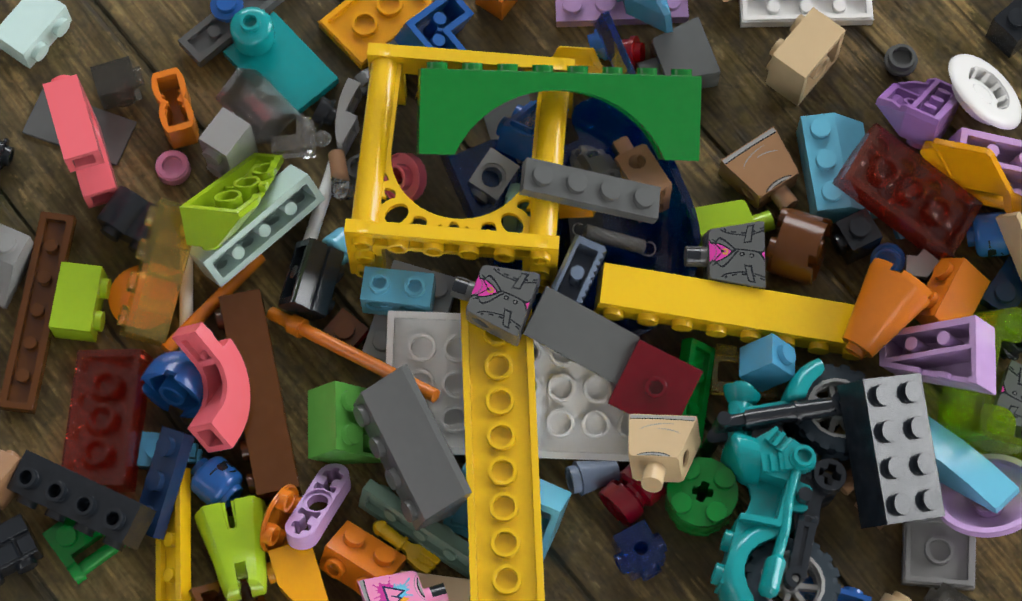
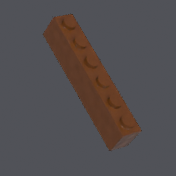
(267, 428)

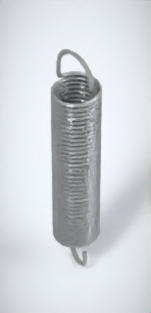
(615, 239)

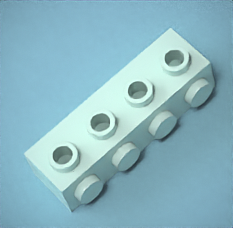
(284, 204)

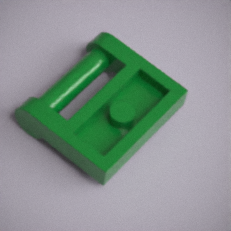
(70, 542)

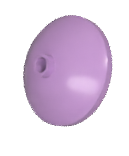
(977, 521)

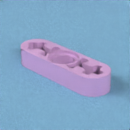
(318, 520)

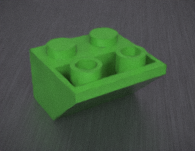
(332, 426)

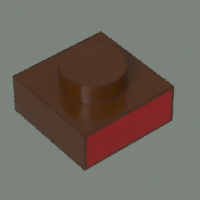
(347, 328)

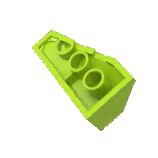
(228, 202)

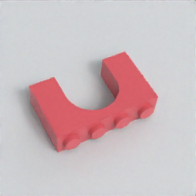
(81, 139)

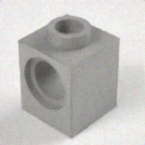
(502, 167)

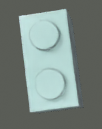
(32, 29)

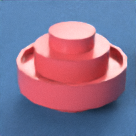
(410, 175)

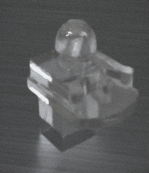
(303, 142)

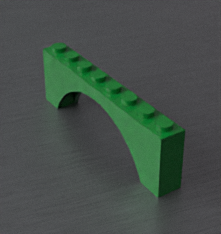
(659, 105)

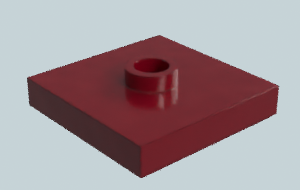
(654, 383)

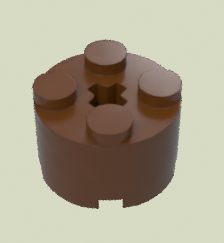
(799, 246)

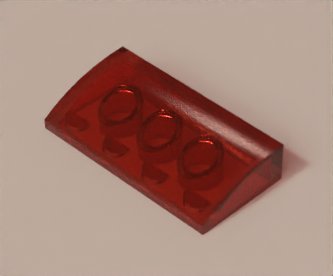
(908, 193)
(107, 417)

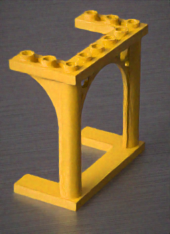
(367, 230)

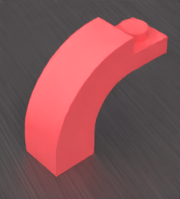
(225, 387)

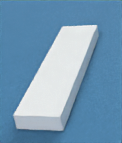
(784, 12)

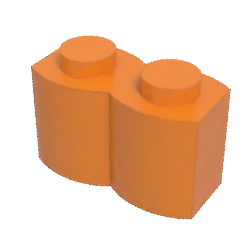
(175, 108)

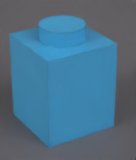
(767, 362)

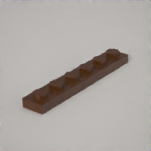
(31, 333)

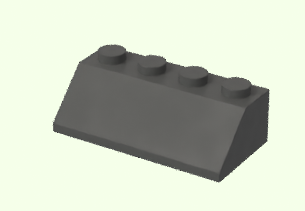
(411, 449)

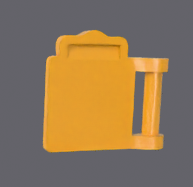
(975, 171)

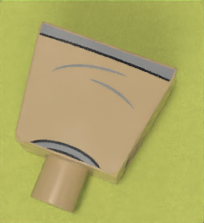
(661, 448)

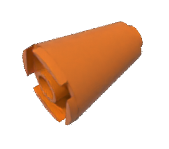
(883, 308)

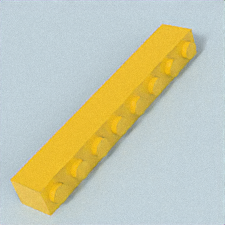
(721, 308)

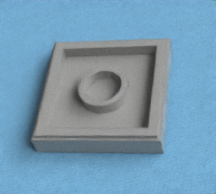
(937, 555)

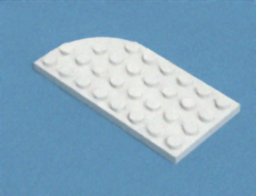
(570, 399)

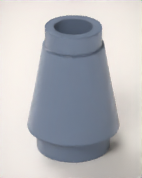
(588, 476)

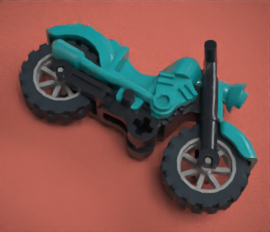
(783, 485)

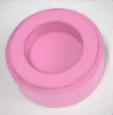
(173, 167)

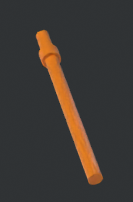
(301, 328)

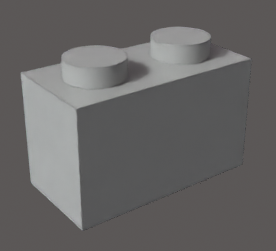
(226, 142)

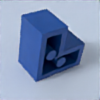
(436, 25)

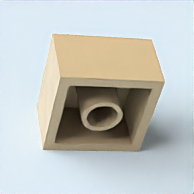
(804, 55)

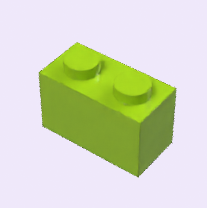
(79, 302)

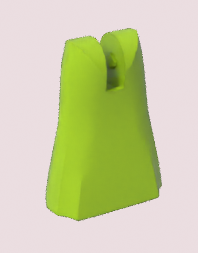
(235, 544)

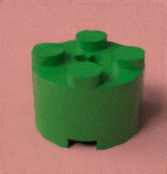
(721, 498)

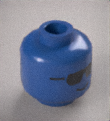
(987, 236)
(216, 481)

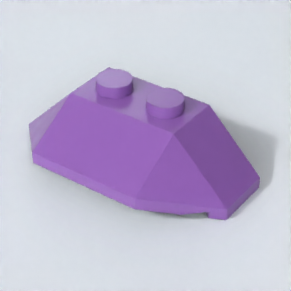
(919, 109)

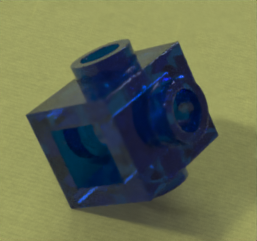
(639, 539)

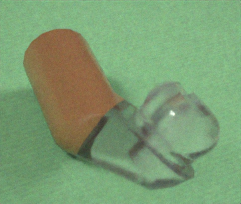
(340, 182)

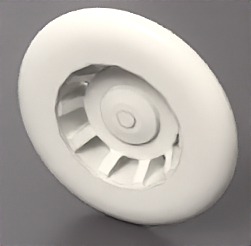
(984, 92)

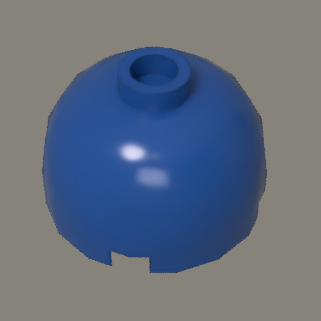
(174, 382)

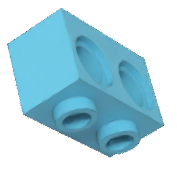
(396, 291)

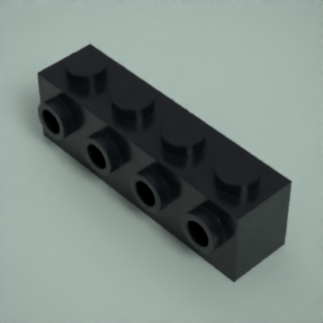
(82, 500)

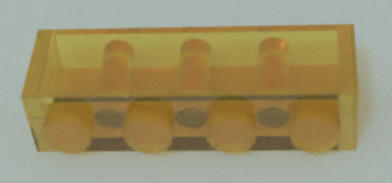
(158, 276)

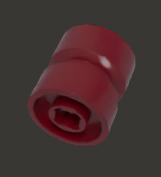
(627, 498)

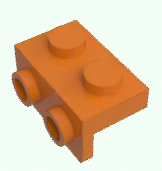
(358, 556)

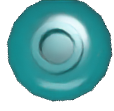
(252, 31)

